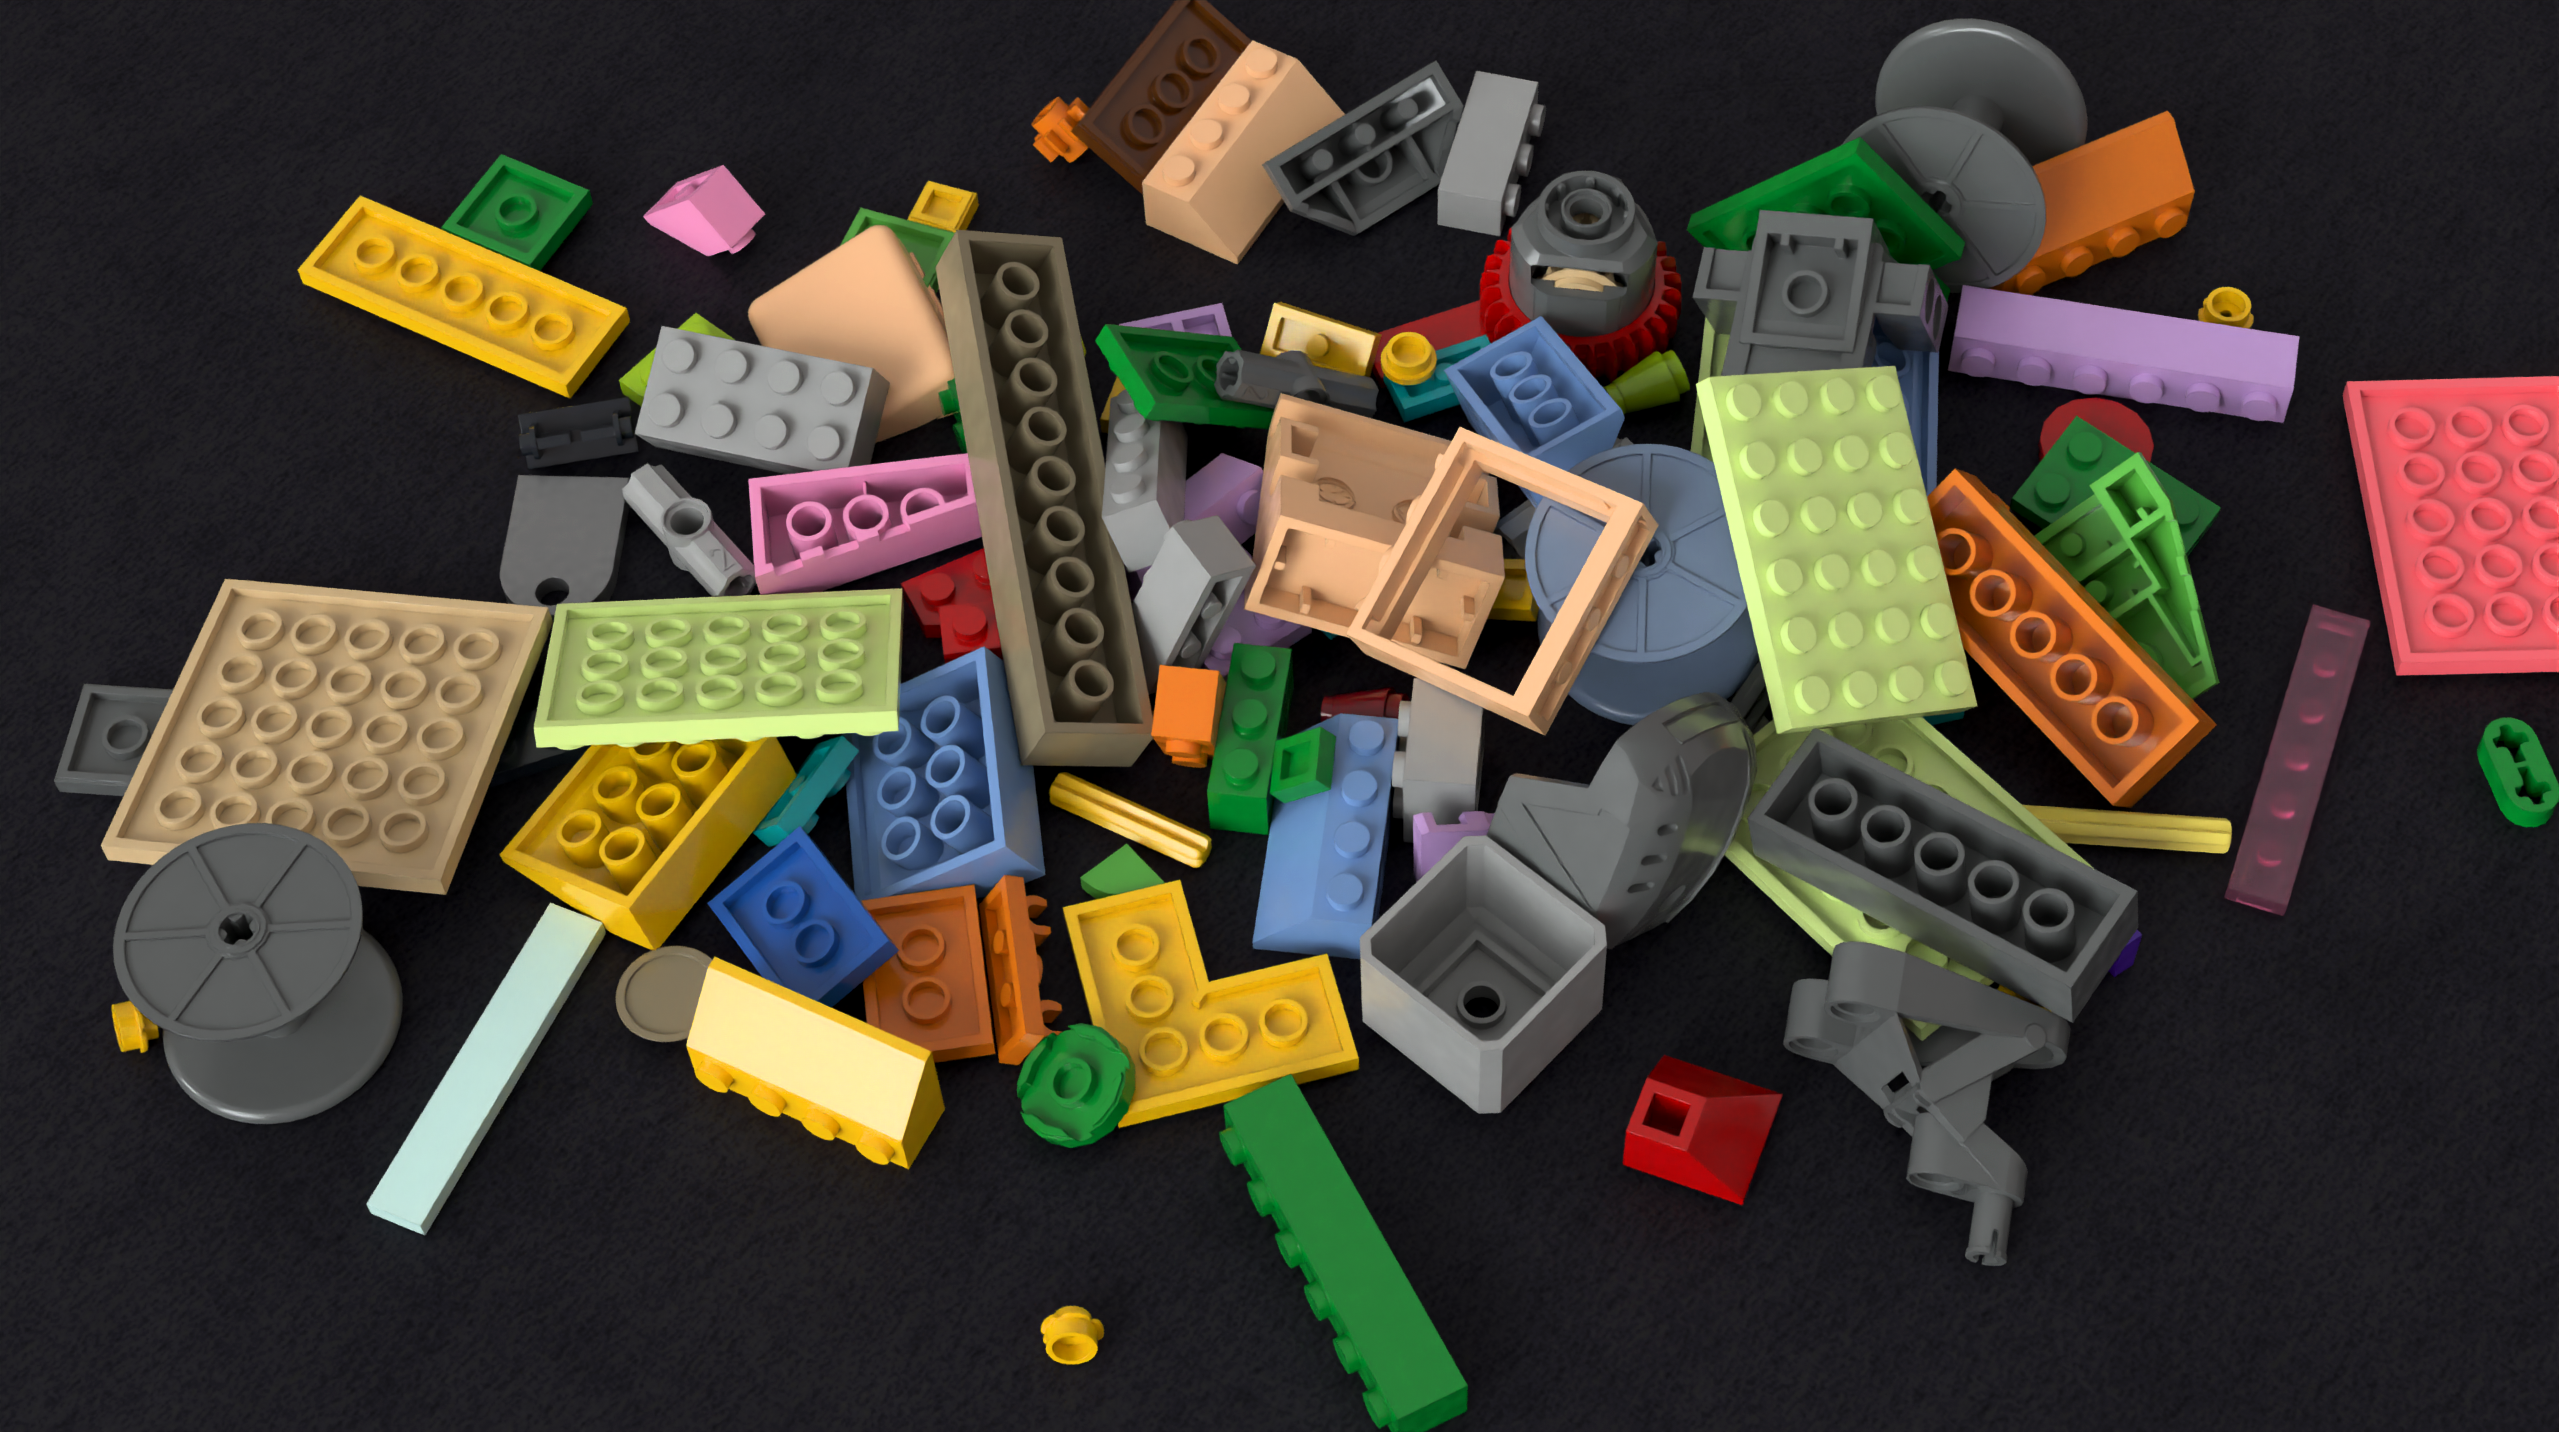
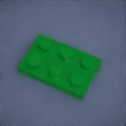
(1175, 376)
(2082, 458)

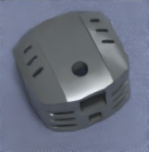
(1647, 823)

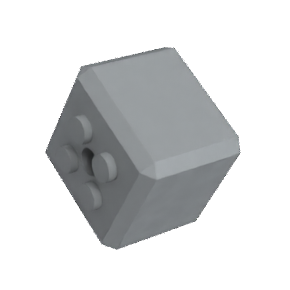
(1491, 932)

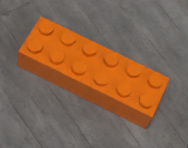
(2059, 648)

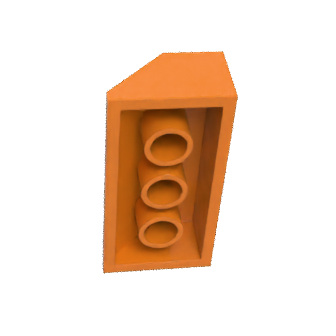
(2108, 201)

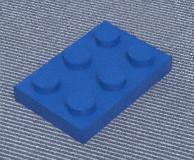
(803, 922)

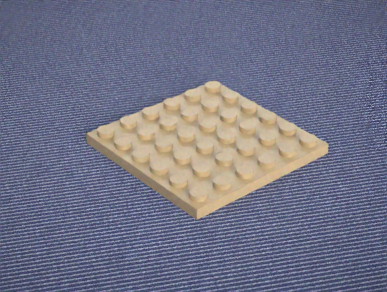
(337, 720)

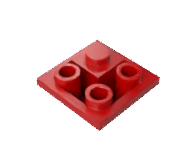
(1700, 1128)

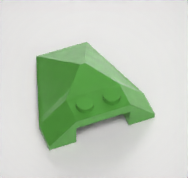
(2134, 563)

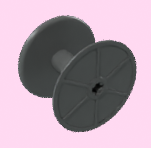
(1964, 123)
(259, 972)

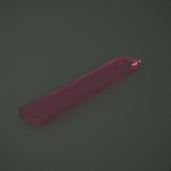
(2297, 761)

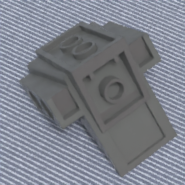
(1814, 294)

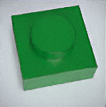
(1303, 765)

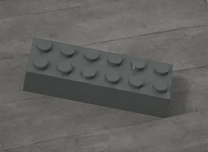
(1944, 874)

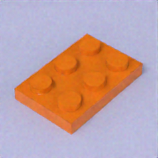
(937, 980)

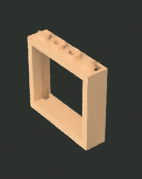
(1581, 615)

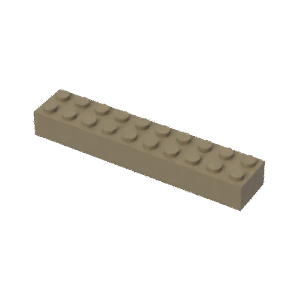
(1040, 502)

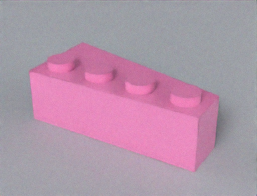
(857, 520)

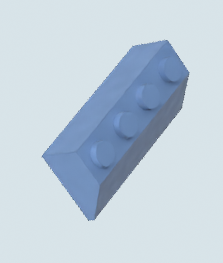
(1536, 399)
(1331, 848)

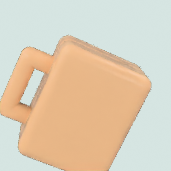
(869, 311)

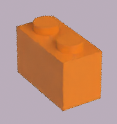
(1188, 713)

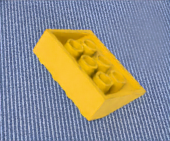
(648, 828)

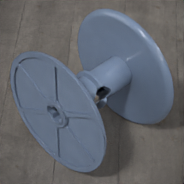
(1684, 609)

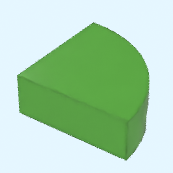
(1119, 874)

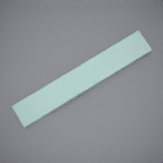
(486, 1069)

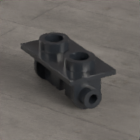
(577, 433)

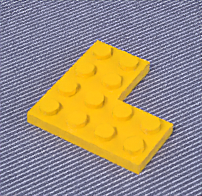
(1192, 1036)

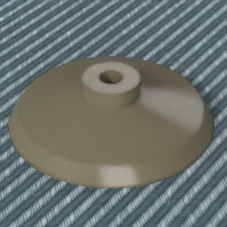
(662, 992)

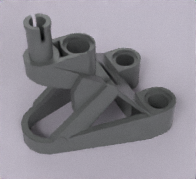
(1982, 1036)

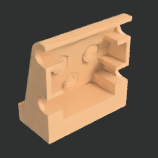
(1334, 505)

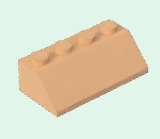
(1213, 175)

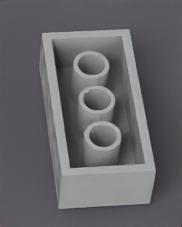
(759, 405)

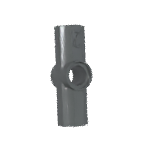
(1262, 379)

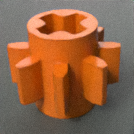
(1055, 128)

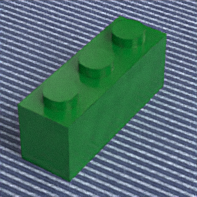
(1250, 723)

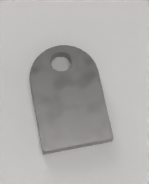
(564, 538)

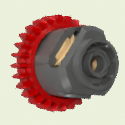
(1590, 270)

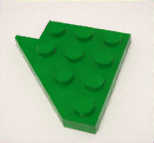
(1837, 183)

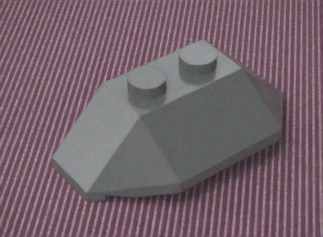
(1372, 155)

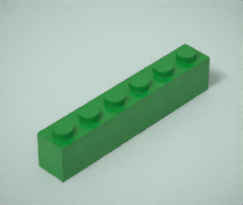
(1344, 1258)

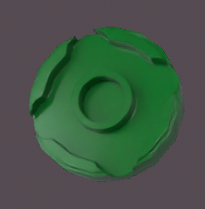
(1076, 1085)

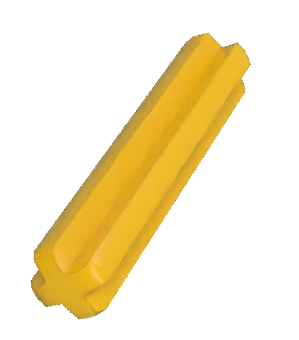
(1130, 819)

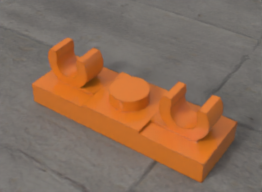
(1015, 968)

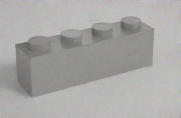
(1142, 481)

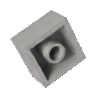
(1437, 757)

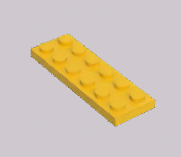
(465, 296)

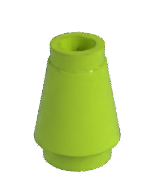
(1650, 383)

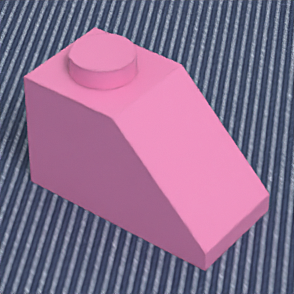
(707, 212)

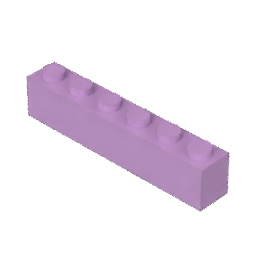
(2124, 354)

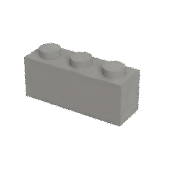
(1490, 154)
(1188, 595)

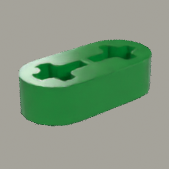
(2527, 769)

